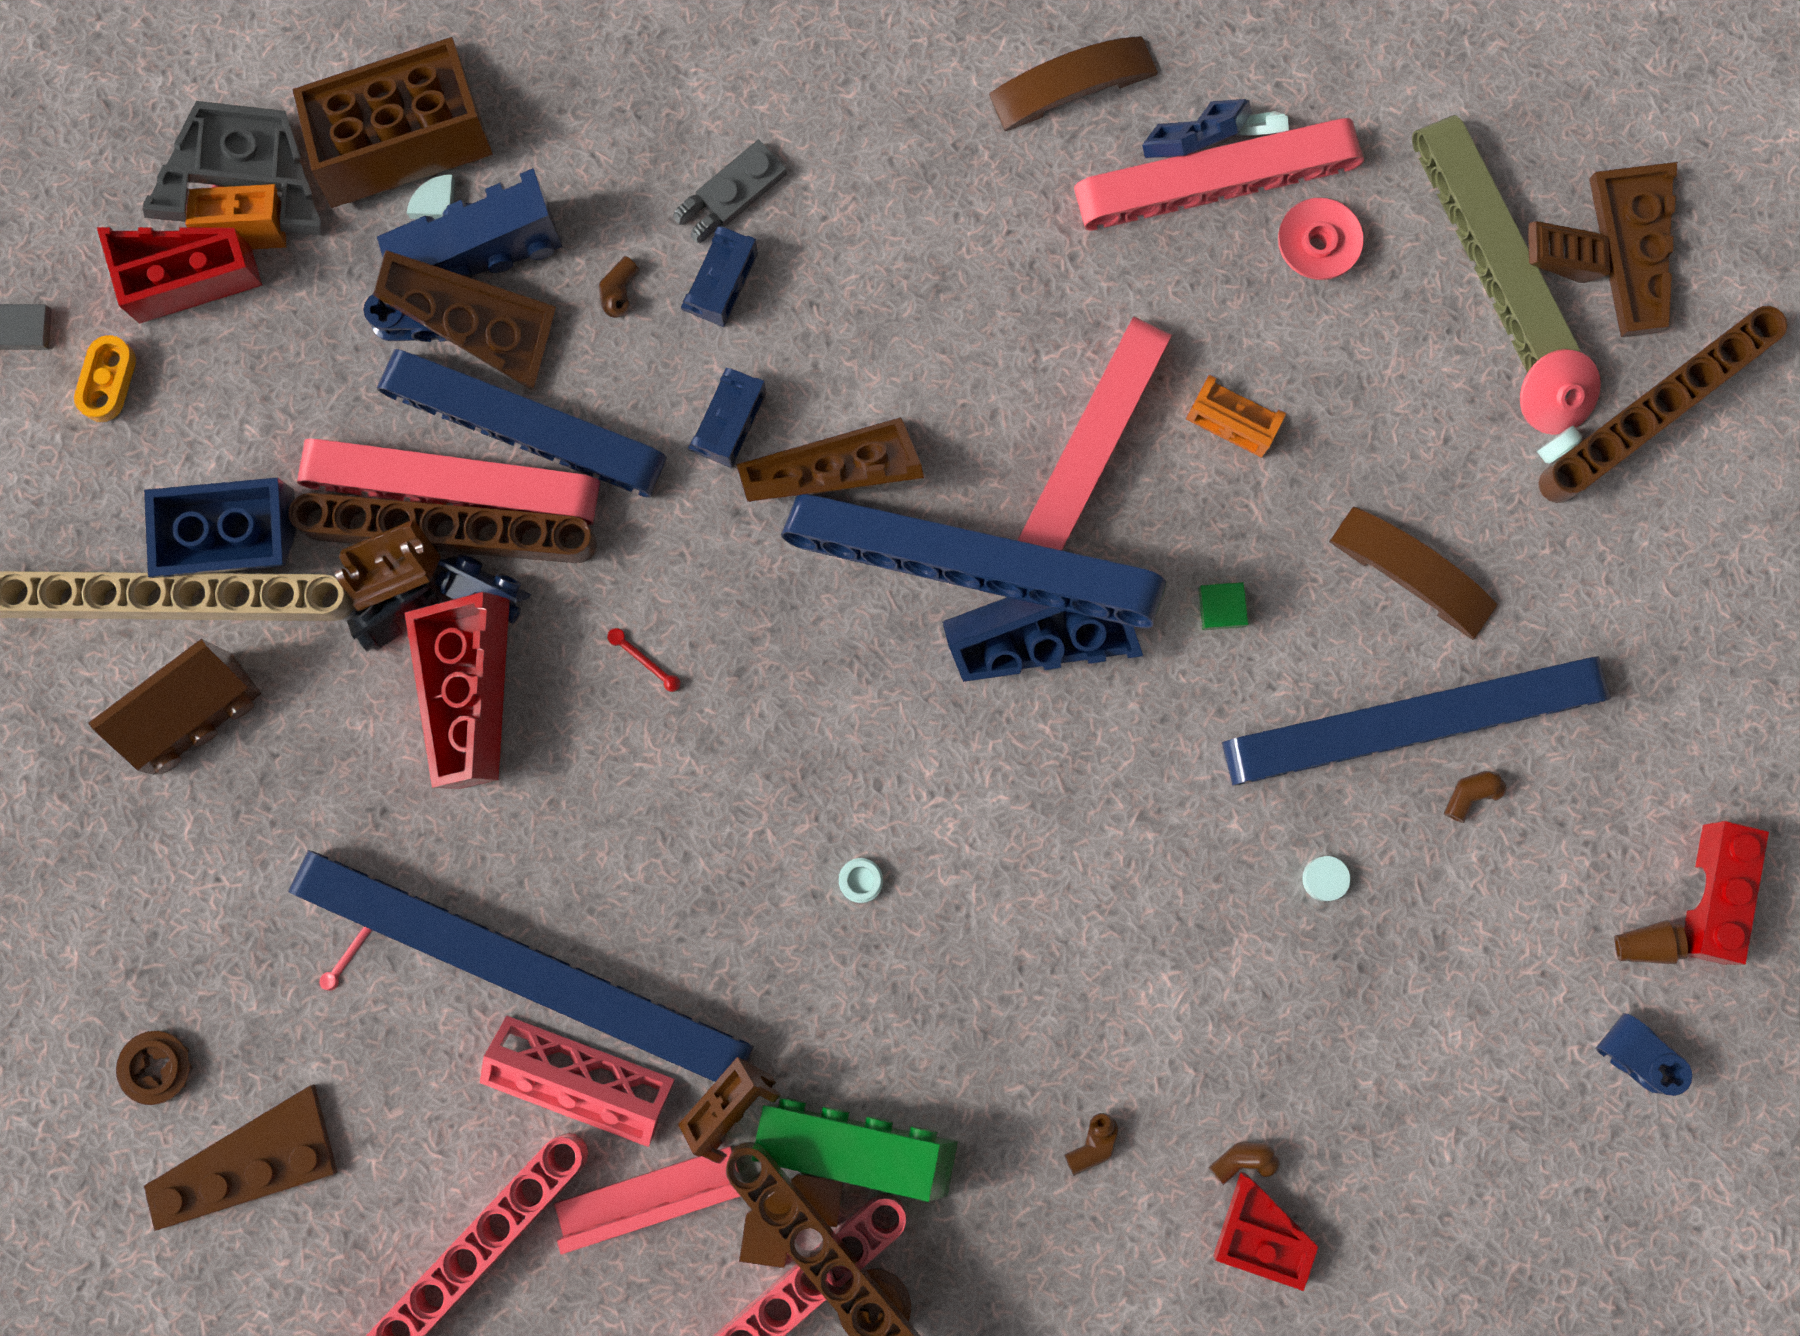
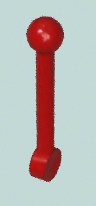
(617, 638)

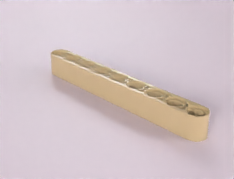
(175, 599)

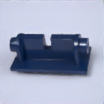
(467, 578)

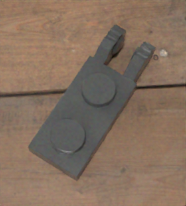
(732, 190)

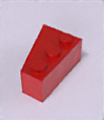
(176, 269)

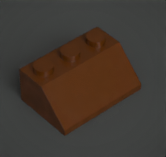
(177, 708)

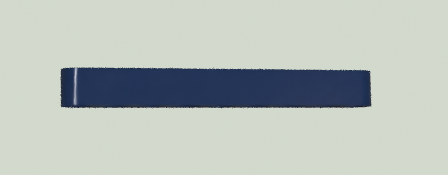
(976, 560)
(1415, 720)

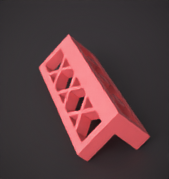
(572, 1088)
(643, 1201)

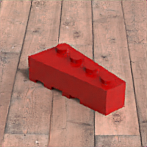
(460, 686)

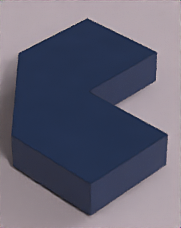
(1216, 123)

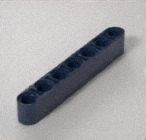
(522, 421)

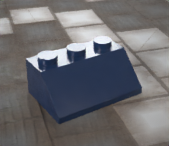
(218, 527)

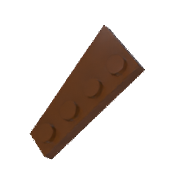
(1636, 215)
(476, 316)
(844, 461)
(256, 1160)

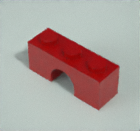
(1733, 868)

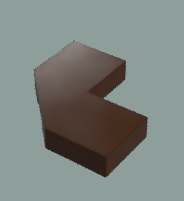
(758, 1242)

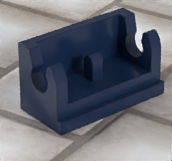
(721, 276)
(729, 417)

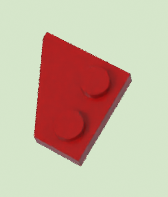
(1264, 1238)

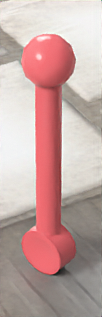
(329, 980)

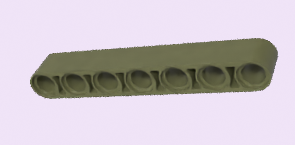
(1492, 240)

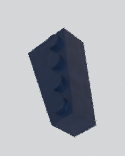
(482, 234)
(1025, 635)

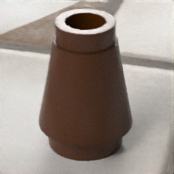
(1653, 944)

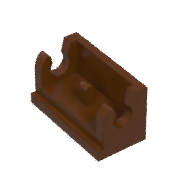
(387, 565)
(724, 1106)

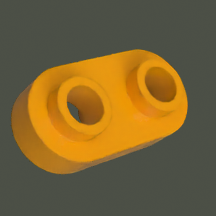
(100, 379)

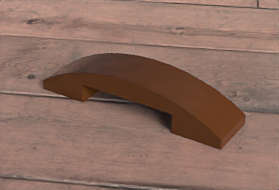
(1070, 78)
(1415, 568)

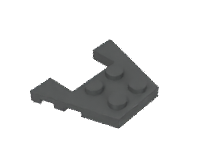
(230, 149)

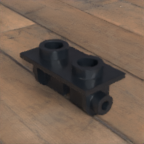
(377, 625)

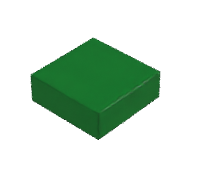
(1223, 606)

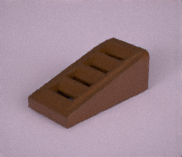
(1573, 251)

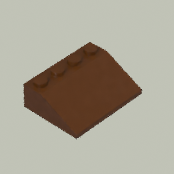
(390, 123)

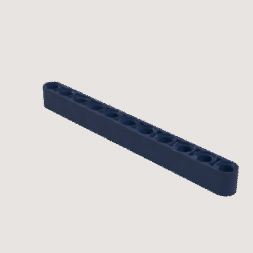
(516, 967)

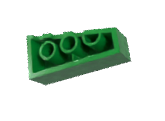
(856, 1151)

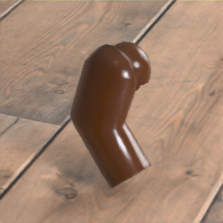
(613, 288)
(1471, 789)
(1098, 1145)
(1248, 1156)

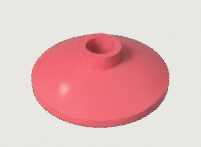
(1325, 221)
(1547, 385)

